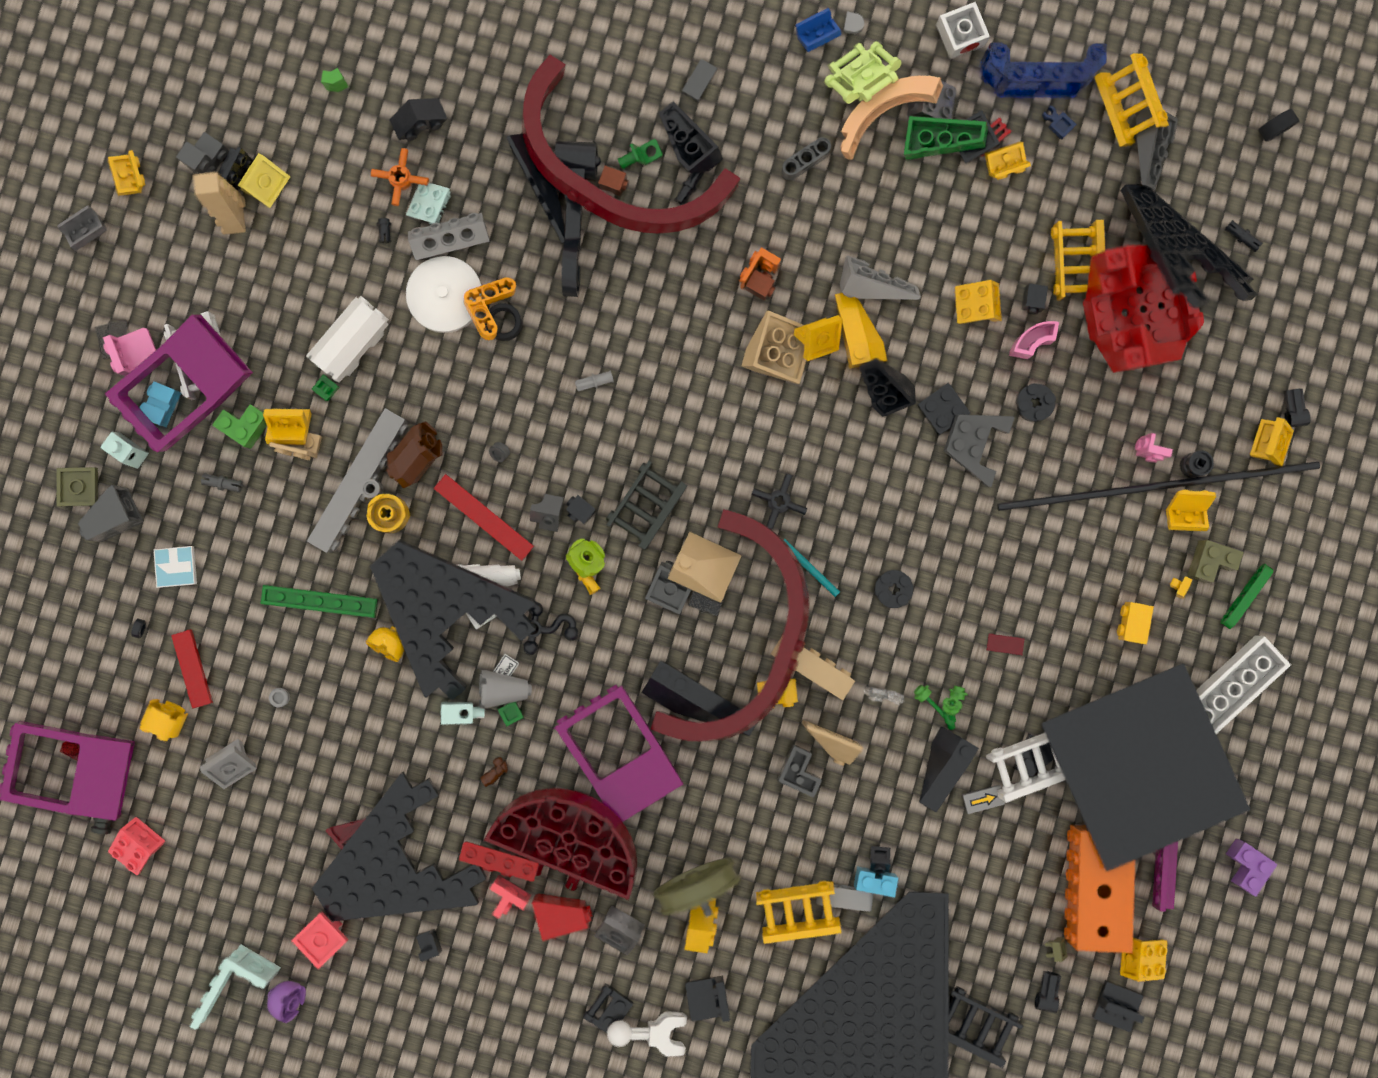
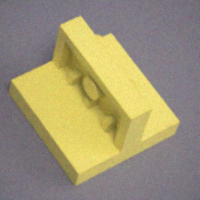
(263, 180)

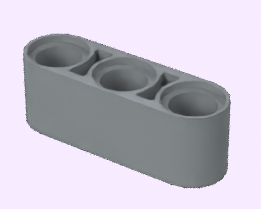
(849, 898)

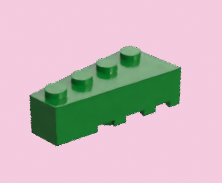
(942, 136)

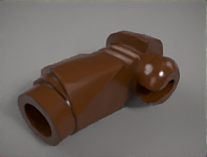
(493, 774)

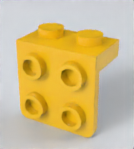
(1189, 510)

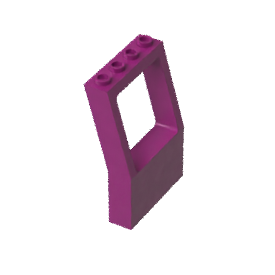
(203, 359)
(98, 778)
(635, 782)

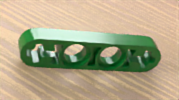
(1246, 596)

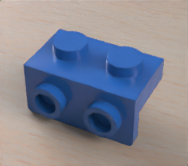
(817, 30)

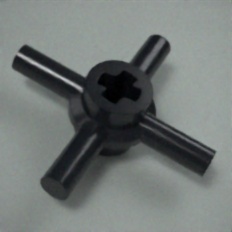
(785, 498)

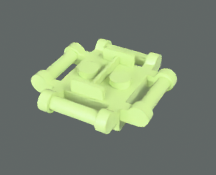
(863, 75)

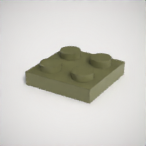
(77, 486)

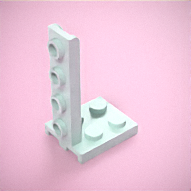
(244, 964)

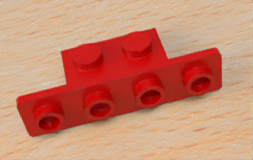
(499, 861)

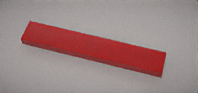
(483, 517)

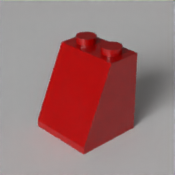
(560, 915)

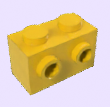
(1135, 622)

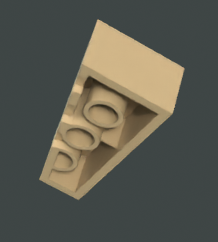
(221, 202)
(822, 672)

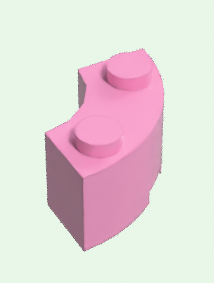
(1039, 334)

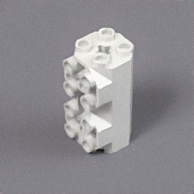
(348, 339)

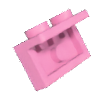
(1146, 448)

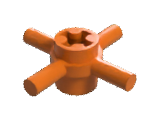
(405, 182)

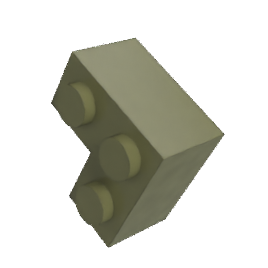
(1209, 557)

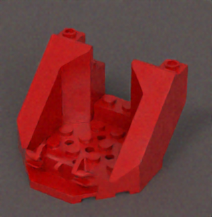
(1125, 339)

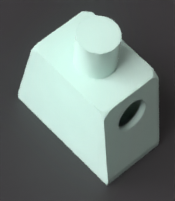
(121, 448)
(451, 710)

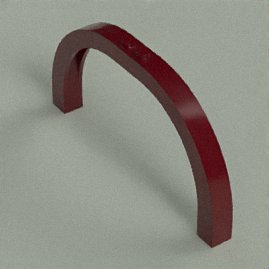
(595, 199)
(787, 654)

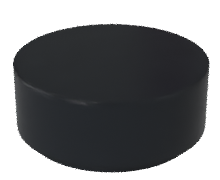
(138, 628)

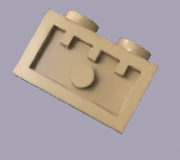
(305, 451)

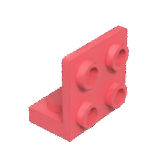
(135, 845)

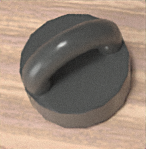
(499, 452)

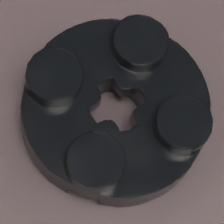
(1046, 400)
(887, 580)

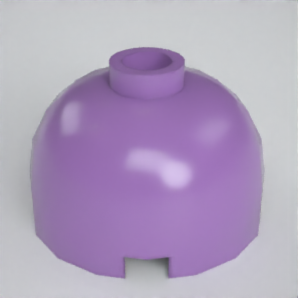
(285, 999)

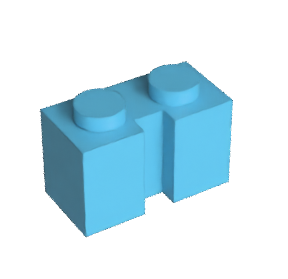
(160, 403)
(879, 884)

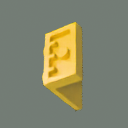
(978, 302)
(1146, 960)

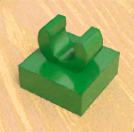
(325, 388)

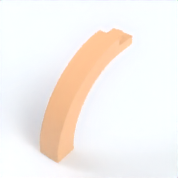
(902, 91)

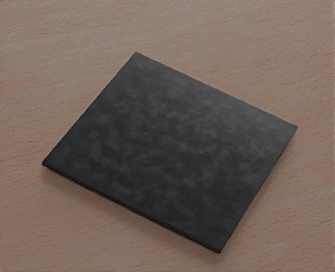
(1145, 767)

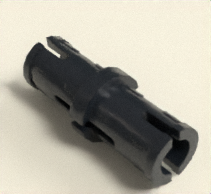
(688, 188)
(1243, 236)

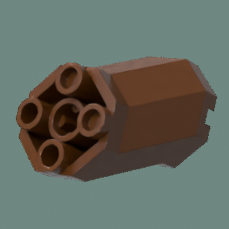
(414, 455)

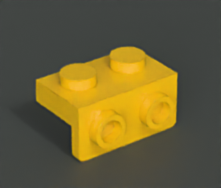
(1007, 160)
(126, 174)

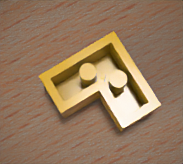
(701, 929)

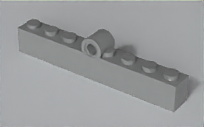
(358, 481)

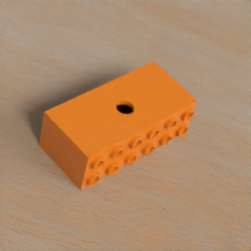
(1101, 917)

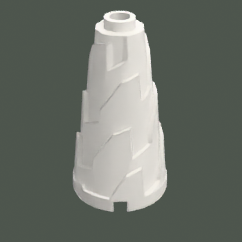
(503, 575)

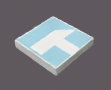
(175, 566)

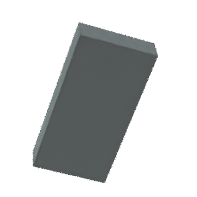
(699, 80)

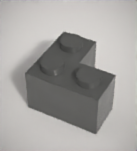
(203, 156)
(794, 773)

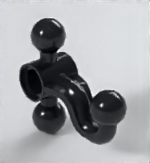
(571, 633)

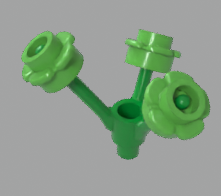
(950, 705)

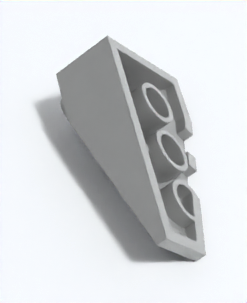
(867, 283)

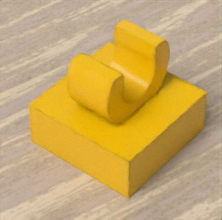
(1181, 586)

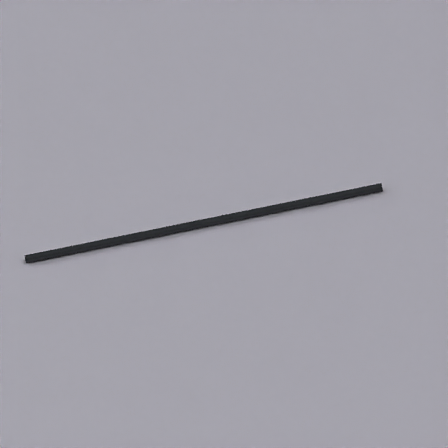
(1158, 486)

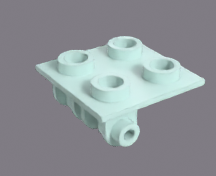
(428, 203)

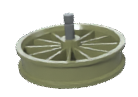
(697, 887)

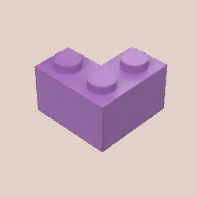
(1254, 867)

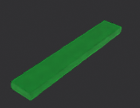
(319, 601)

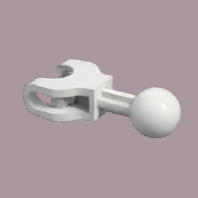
(656, 1034)

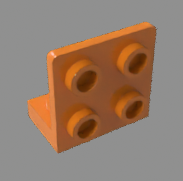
(767, 261)

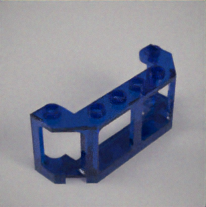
(1039, 78)

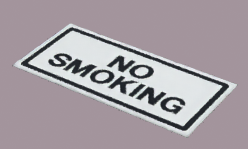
(506, 666)

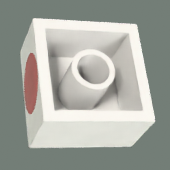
(962, 30)

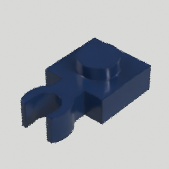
(1060, 124)

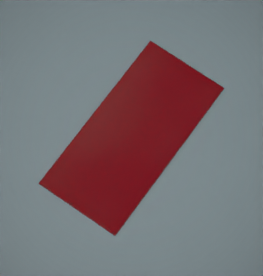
(1005, 644)

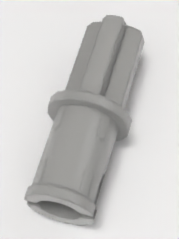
(594, 381)

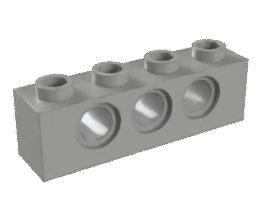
(444, 244)

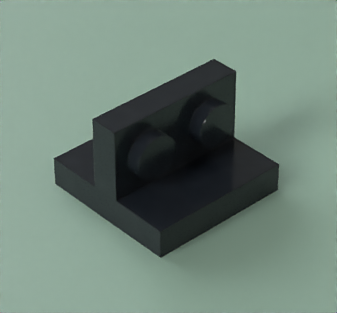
(1118, 1006)

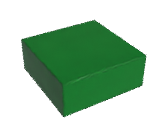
(510, 713)

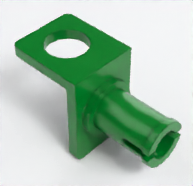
(639, 154)

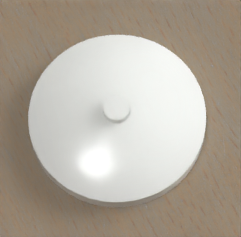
(438, 291)

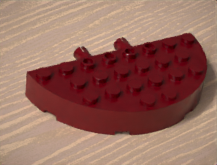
(570, 836)

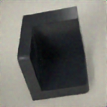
(429, 945)

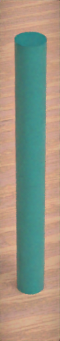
(814, 572)

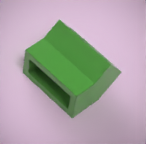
(333, 80)

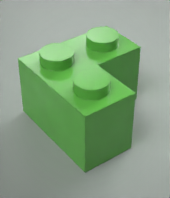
(244, 429)

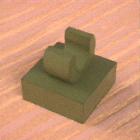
(1059, 949)

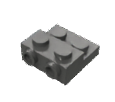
(667, 592)

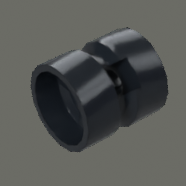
(1196, 464)

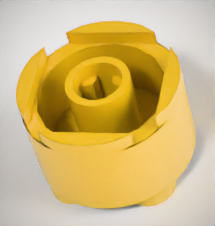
(377, 511)
(163, 719)

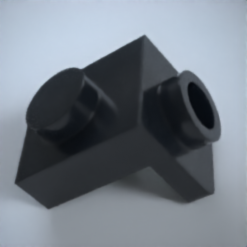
(880, 859)

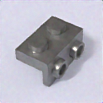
(82, 227)

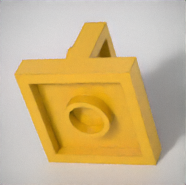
(820, 337)
(287, 426)
(1272, 440)

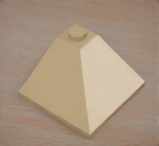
(776, 349)
(704, 567)
(837, 746)

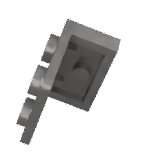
(941, 109)

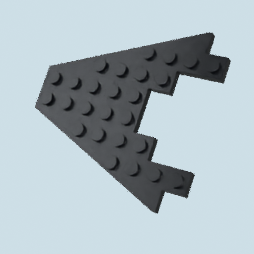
(1176, 241)
(431, 595)
(375, 873)

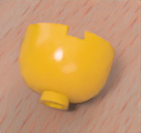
(386, 642)

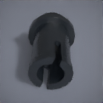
(384, 229)

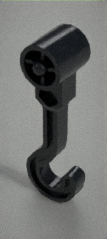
(584, 161)

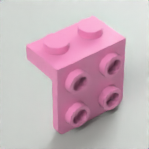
(129, 350)

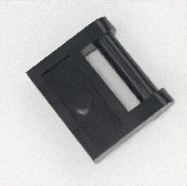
(614, 1011)

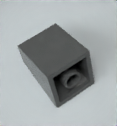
(110, 515)

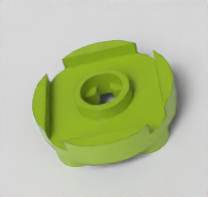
(579, 564)

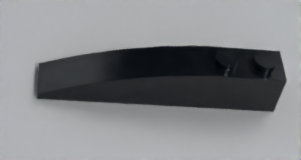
(543, 189)
(687, 696)

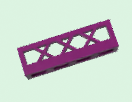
(1165, 877)

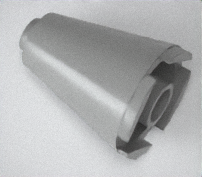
(501, 689)

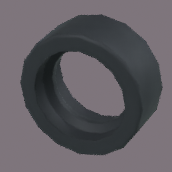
(1278, 125)
(518, 321)

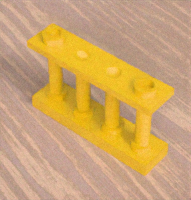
(1113, 99)
(1096, 232)
(798, 930)

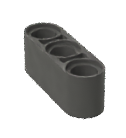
(812, 152)

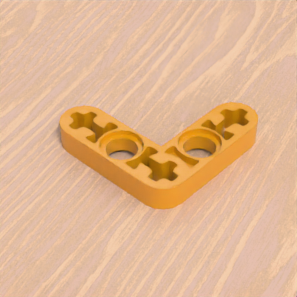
(480, 304)

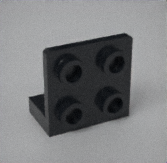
(235, 166)
(707, 999)

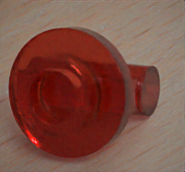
(70, 749)

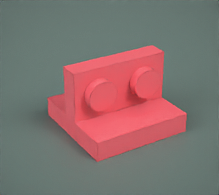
(511, 895)
(320, 939)

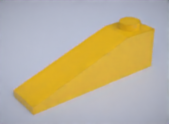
(858, 332)

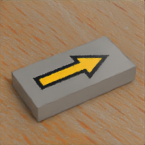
(982, 799)

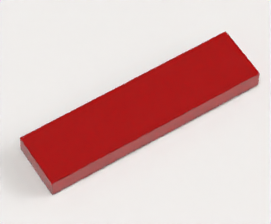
(192, 668)

